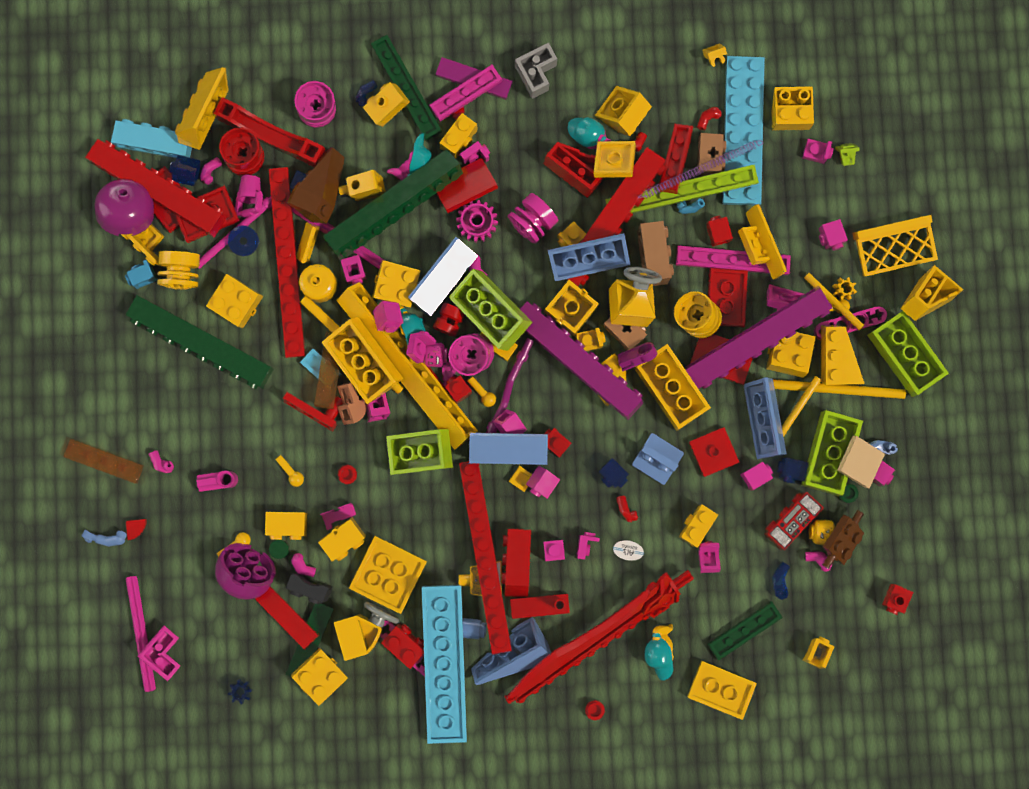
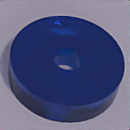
(243, 249)

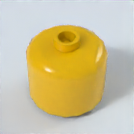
(325, 283)

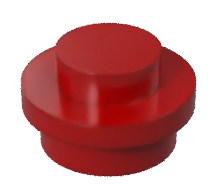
(347, 474)
(594, 710)

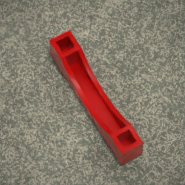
(289, 143)

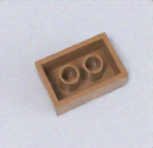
(654, 249)

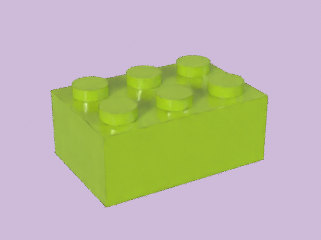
(419, 451)

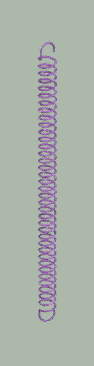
(702, 171)

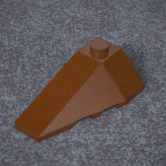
(318, 191)

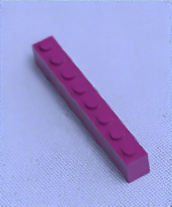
(758, 337)
(581, 363)

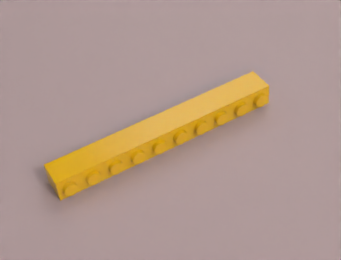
(417, 377)

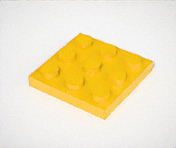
(387, 574)

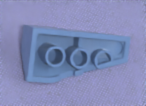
(527, 651)

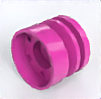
(311, 94)
(536, 214)
(462, 348)

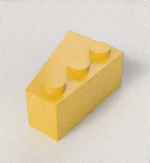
(930, 293)
(838, 358)

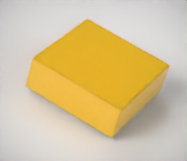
(520, 478)

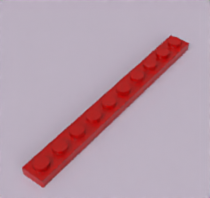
(287, 263)
(485, 558)

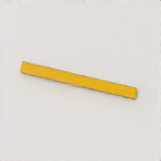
(835, 302)
(800, 404)

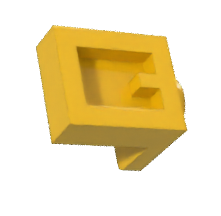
(571, 235)
(591, 339)

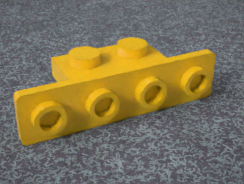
(146, 242)
(760, 243)

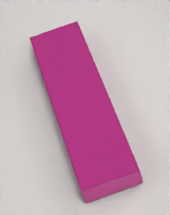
(465, 93)

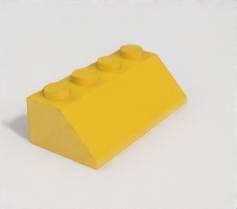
(199, 116)
(362, 360)
(672, 388)

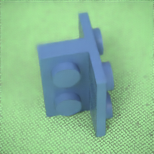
(658, 459)

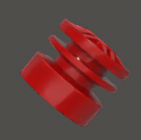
(237, 142)

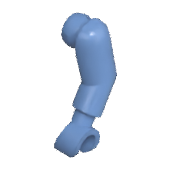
(884, 446)
(108, 541)

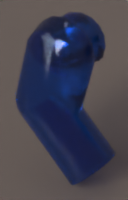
(360, 97)

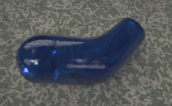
(778, 581)

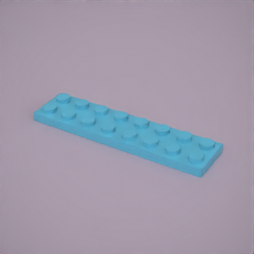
(744, 123)
(444, 664)

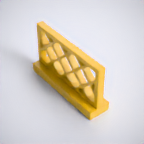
(893, 229)

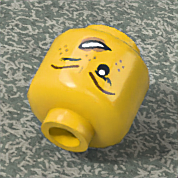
(820, 531)

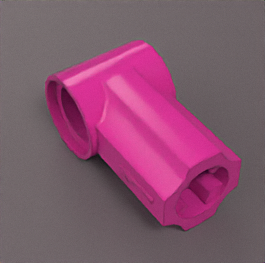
(215, 481)

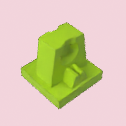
(847, 153)

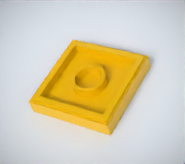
(614, 159)

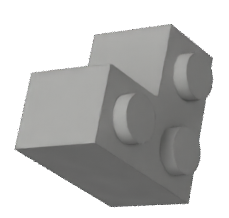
(532, 69)

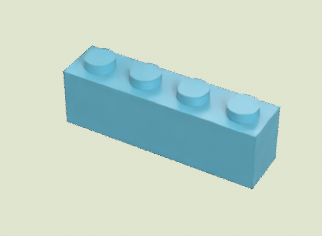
(148, 139)

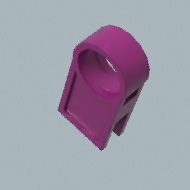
(637, 356)

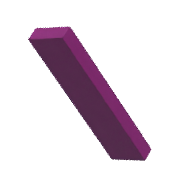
(460, 73)

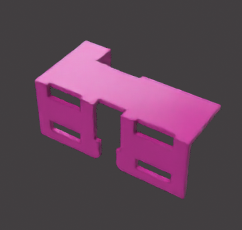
(332, 516)

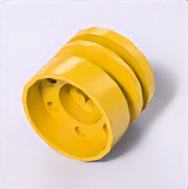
(178, 269)
(689, 310)

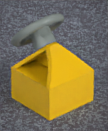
(633, 300)
(359, 634)

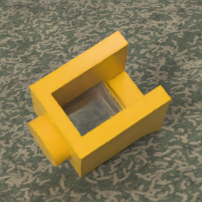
(819, 652)

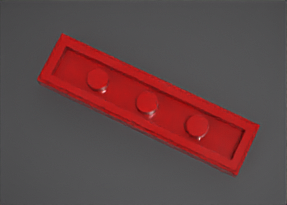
(676, 156)
(287, 617)

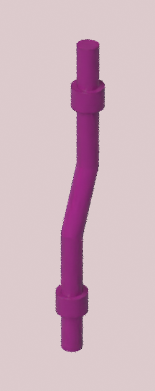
(521, 358)

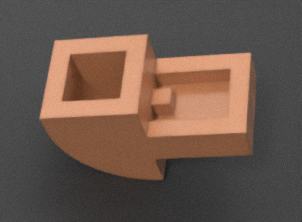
(353, 406)

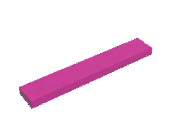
(722, 259)

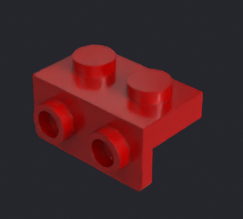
(404, 645)

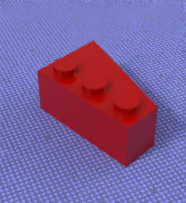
(573, 167)
(516, 562)

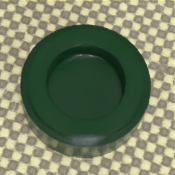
(850, 494)
(279, 549)

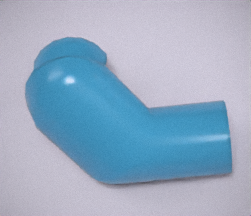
(692, 208)

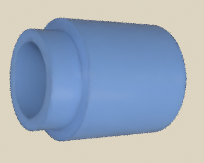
(474, 628)

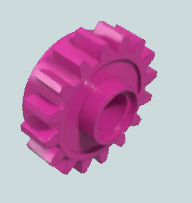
(477, 211)

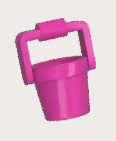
(249, 193)

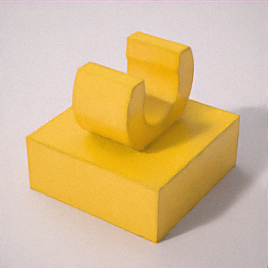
(714, 52)

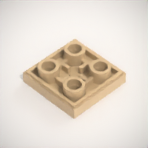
(861, 462)

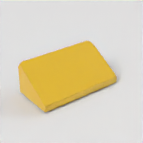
(307, 242)

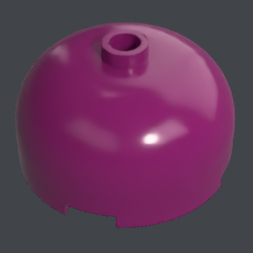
(124, 207)
(244, 576)

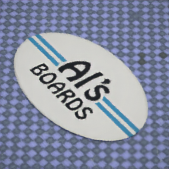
(628, 550)

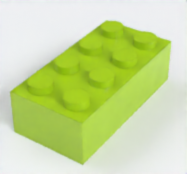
(490, 309)
(908, 354)
(827, 450)

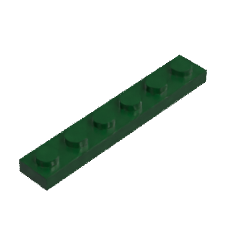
(399, 75)

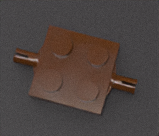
(843, 540)

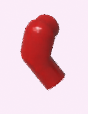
(706, 115)
(640, 139)
(624, 509)

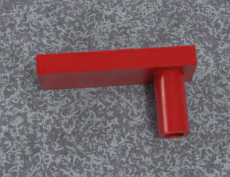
(326, 420)
(539, 606)

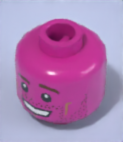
(435, 355)

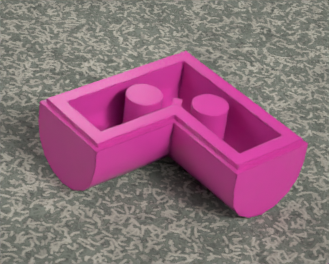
(155, 653)

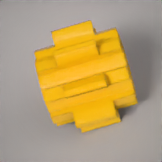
(849, 287)

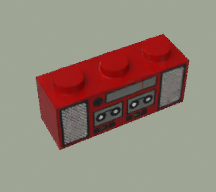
(793, 520)

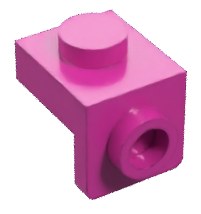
(709, 557)

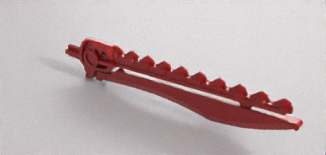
(648, 604)

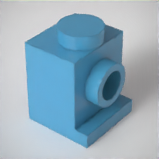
(141, 275)

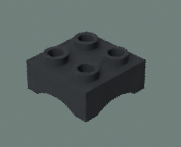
(300, 587)

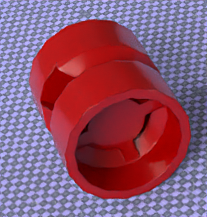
(451, 313)

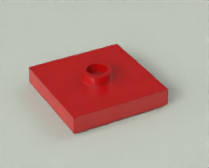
(713, 452)

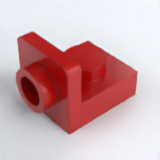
(557, 442)

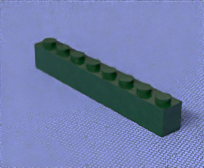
(393, 204)
(196, 340)

